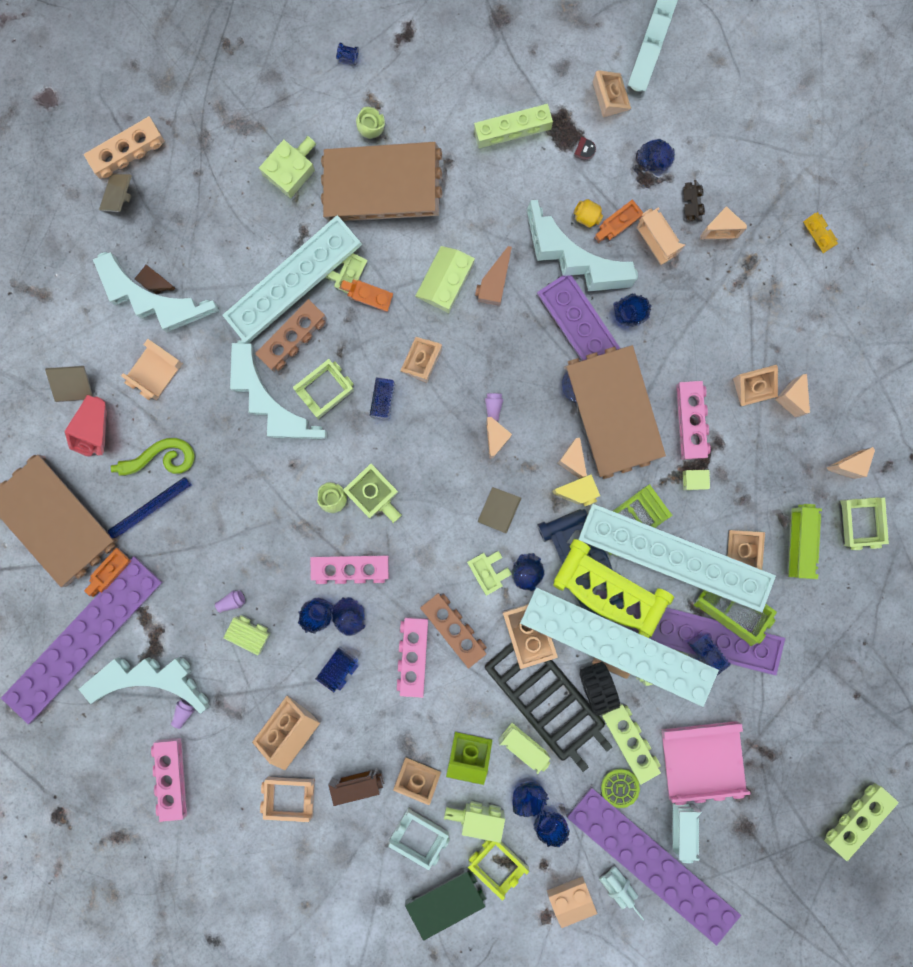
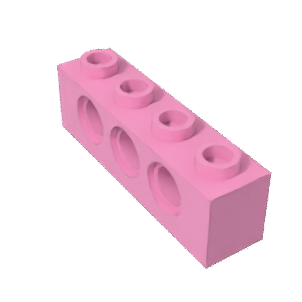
(689, 450)
(319, 566)
(416, 687)
(164, 809)

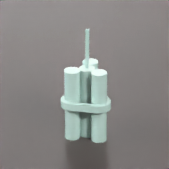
(619, 889)

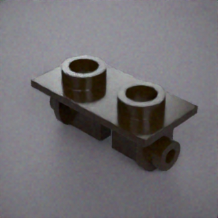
(695, 208)

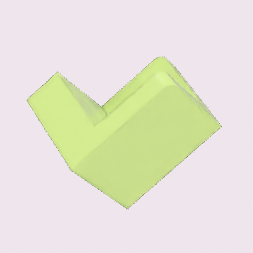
(696, 480)

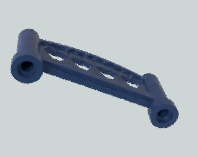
(560, 532)

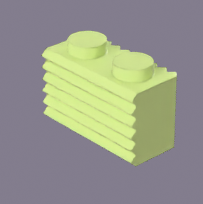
(247, 635)

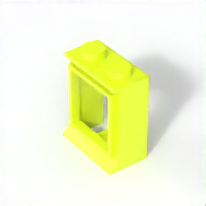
(512, 879)

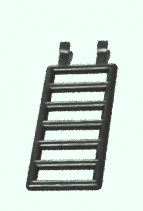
(539, 725)

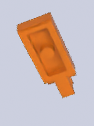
(619, 221)
(367, 294)
(107, 572)

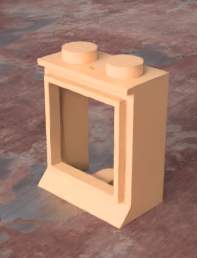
(659, 236)
(267, 805)

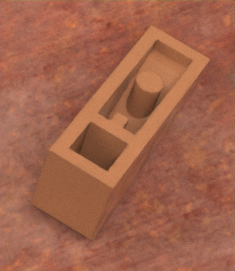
(493, 282)

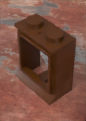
(356, 787)

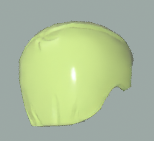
(370, 122)
(331, 497)

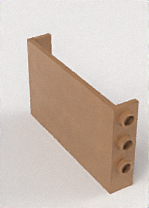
(381, 181)
(615, 410)
(52, 522)

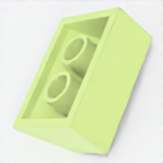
(445, 278)

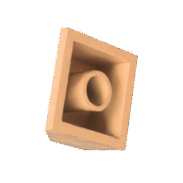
(571, 902)

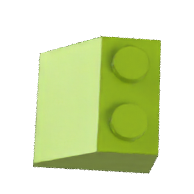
(469, 758)

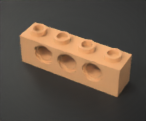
(113, 147)

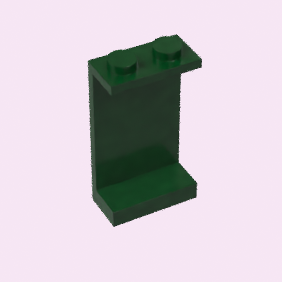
(446, 904)

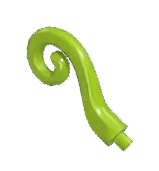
(132, 466)

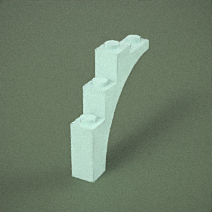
(146, 673)

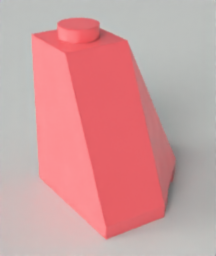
(88, 427)

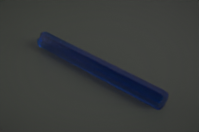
(149, 507)

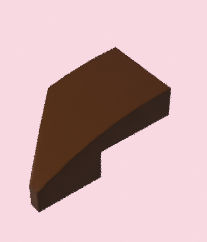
(153, 281)

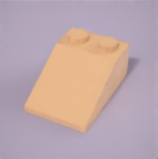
(528, 644)

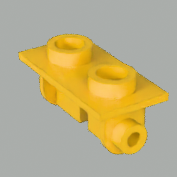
(817, 227)

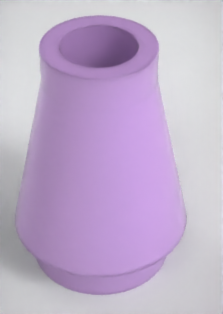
(493, 405)
(231, 601)
(182, 713)

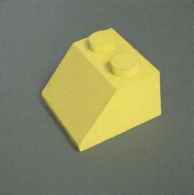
(579, 491)

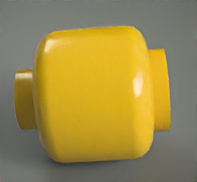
(588, 213)

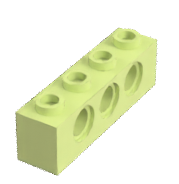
(513, 126)
(643, 771)
(871, 820)

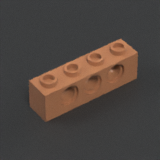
(292, 325)
(468, 656)

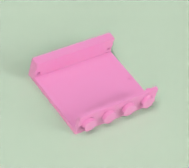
(704, 762)

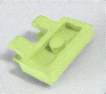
(351, 270)
(485, 573)

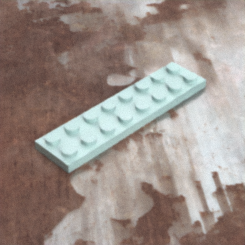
(292, 279)

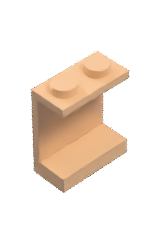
(152, 371)

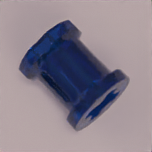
(347, 53)

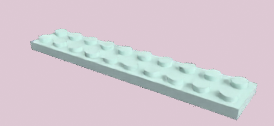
(677, 558)
(619, 647)

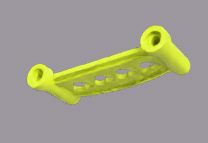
(651, 605)

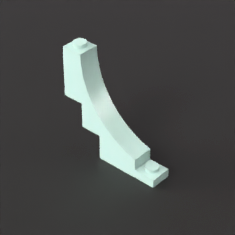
(652, 44)
(553, 244)
(170, 311)
(280, 421)

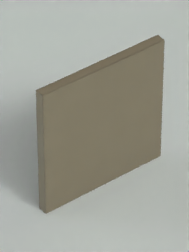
(116, 193)
(68, 383)
(499, 510)

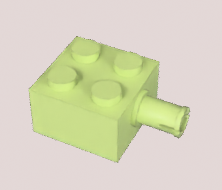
(288, 166)
(373, 493)
(479, 821)

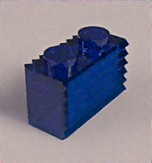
(382, 398)
(709, 652)
(337, 669)

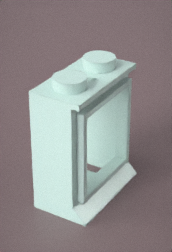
(686, 832)
(432, 856)

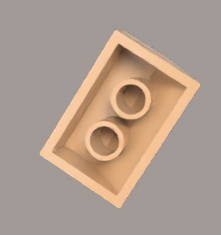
(285, 733)

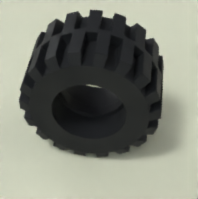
(599, 688)

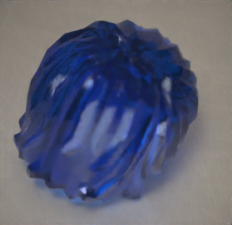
(656, 155)
(632, 310)
(527, 572)
(315, 615)
(348, 616)
(529, 799)
(551, 828)

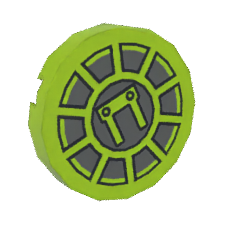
(620, 788)

